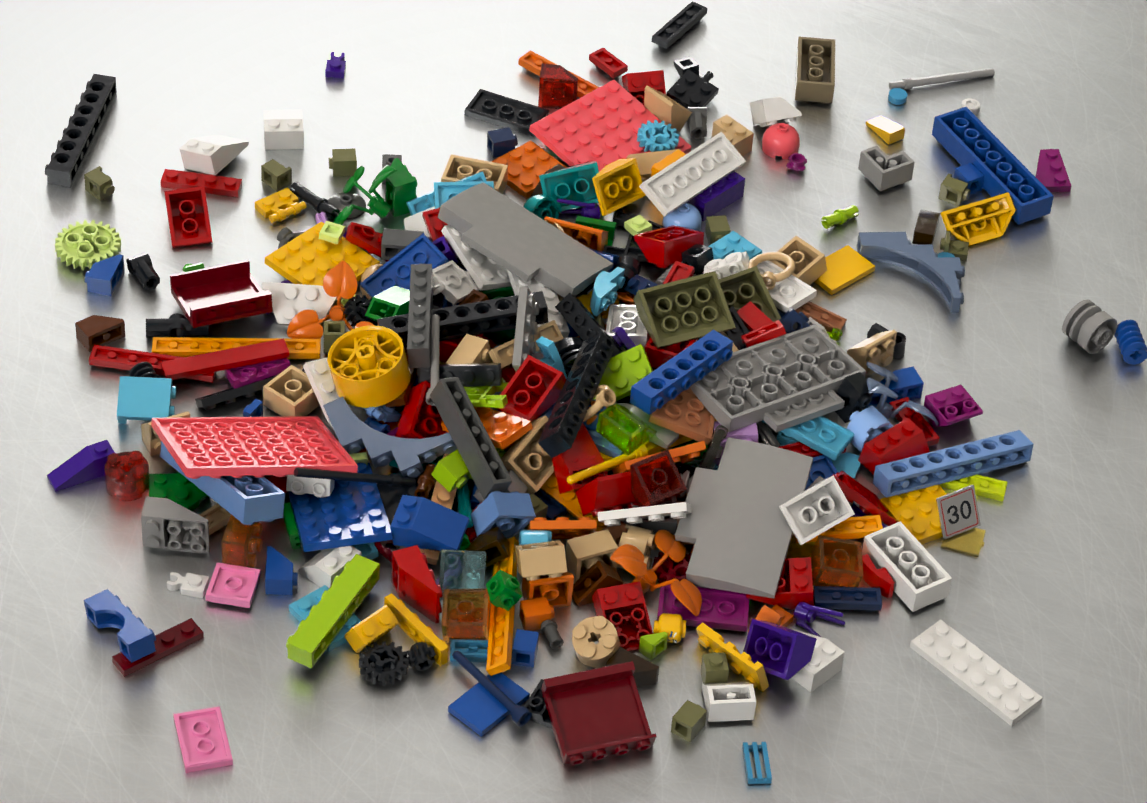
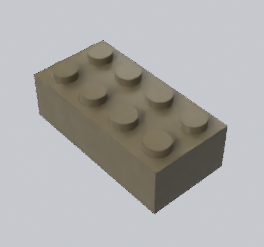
(815, 69)

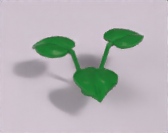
(376, 204)

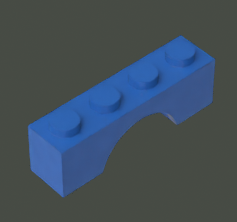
(108, 611)

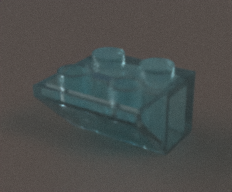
(462, 569)

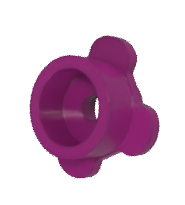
(797, 162)

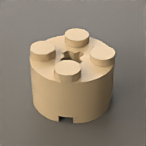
(640, 538)
(591, 630)

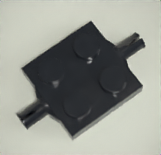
(693, 90)

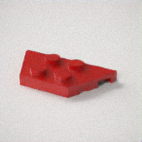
(864, 497)

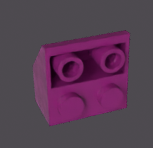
(951, 406)

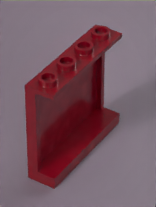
(219, 294)
(597, 713)

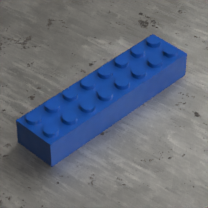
(974, 143)

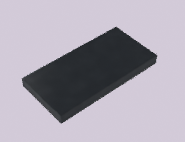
(504, 111)

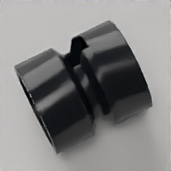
(631, 268)

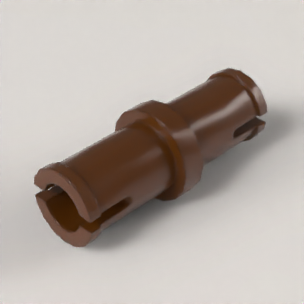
(425, 482)

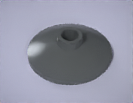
(342, 200)

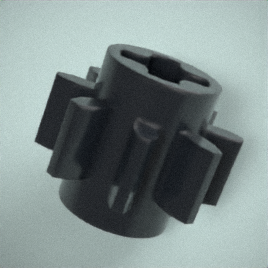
(421, 656)

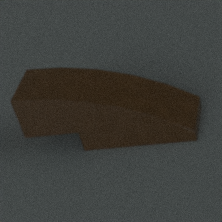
(925, 227)

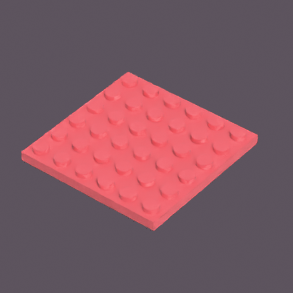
(597, 127)

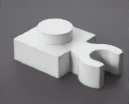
(191, 585)

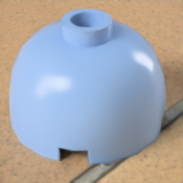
(684, 216)

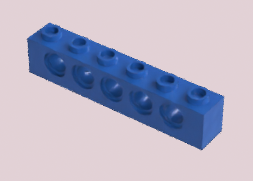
(681, 372)

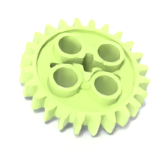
(87, 244)

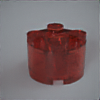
(127, 475)

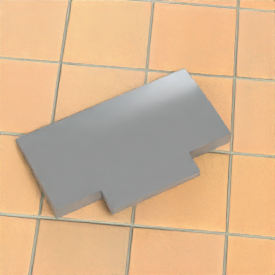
(522, 240)
(778, 381)
(738, 518)

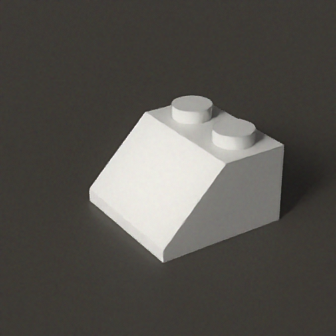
(328, 564)

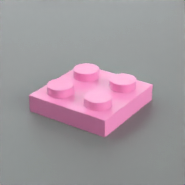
(233, 585)

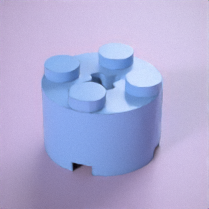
(867, 425)

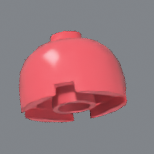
(780, 140)

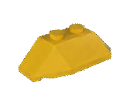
(980, 219)

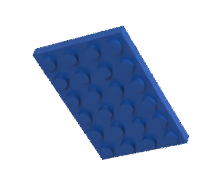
(344, 518)

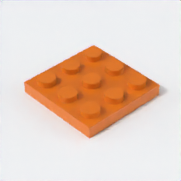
(525, 166)

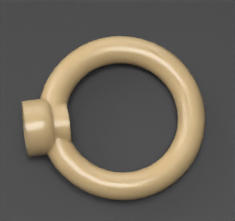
(770, 284)
(604, 397)

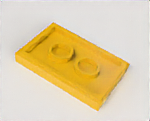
(844, 269)

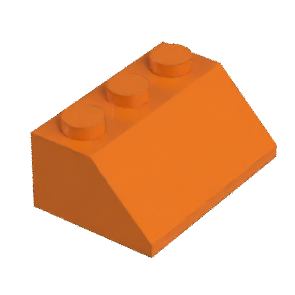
(588, 236)

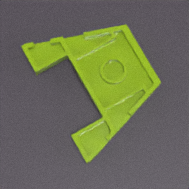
(484, 396)

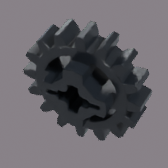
(356, 310)
(383, 663)

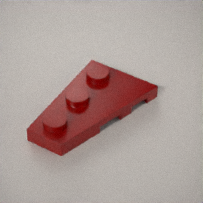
(365, 238)

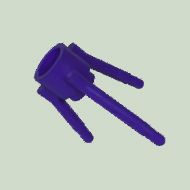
(588, 209)
(807, 613)

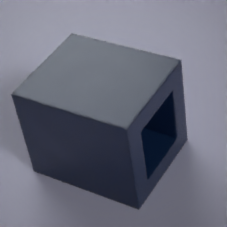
(501, 141)

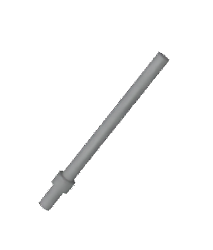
(909, 83)

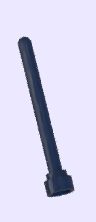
(519, 713)

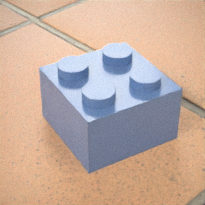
(506, 510)

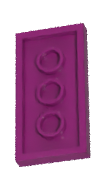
(718, 609)

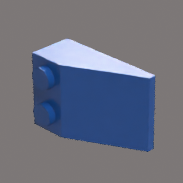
(427, 525)

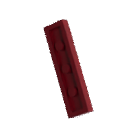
(165, 644)

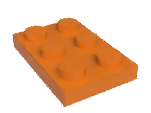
(564, 528)

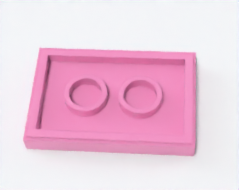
(203, 739)

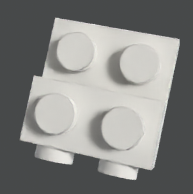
(729, 265)
(316, 486)

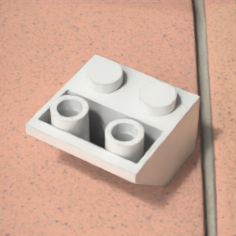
(773, 111)
(729, 701)

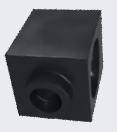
(697, 257)

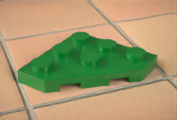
(176, 488)

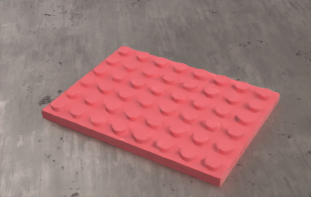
(251, 445)

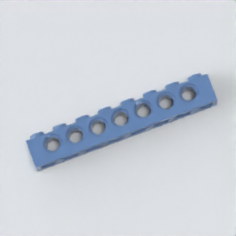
(952, 463)

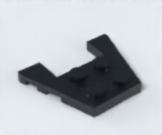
(632, 248)

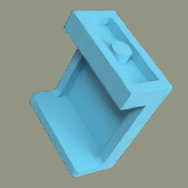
(145, 398)

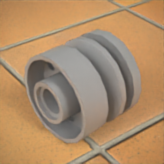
(1089, 326)

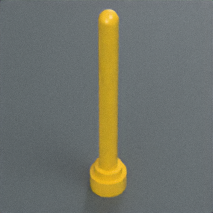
(639, 452)

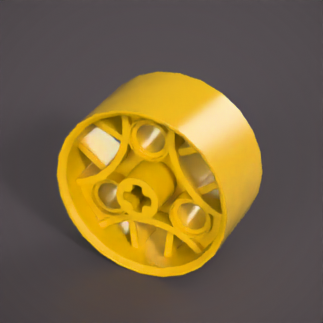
(369, 366)

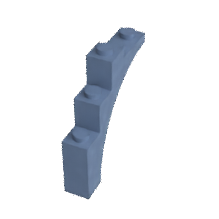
(920, 259)
(383, 448)

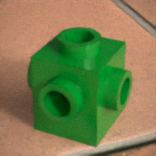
(504, 590)

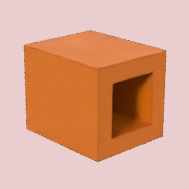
(534, 612)

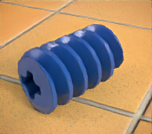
(1131, 342)

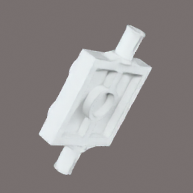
(452, 282)

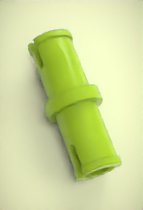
(840, 216)

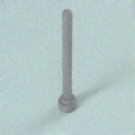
(435, 331)

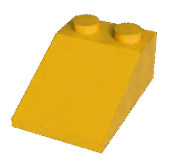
(618, 185)

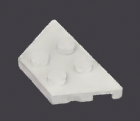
(293, 298)

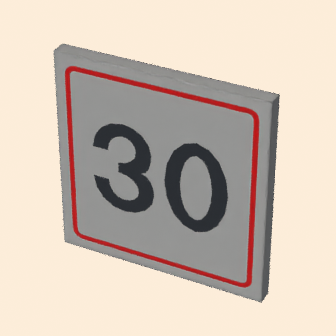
(958, 511)

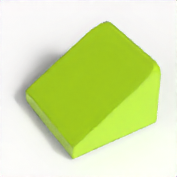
(653, 644)

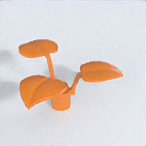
(338, 282)
(633, 561)

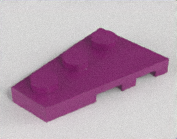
(1052, 171)
(249, 374)

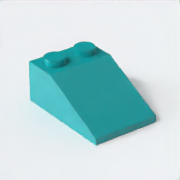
(571, 184)

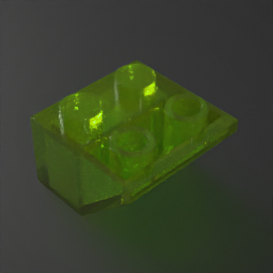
(623, 428)

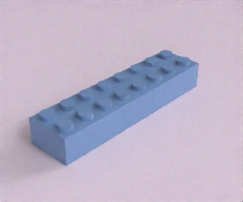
(245, 498)

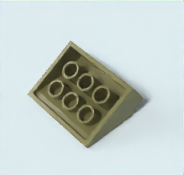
(748, 287)
(684, 309)

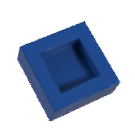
(255, 409)

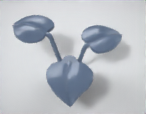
(885, 408)

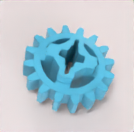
(657, 136)

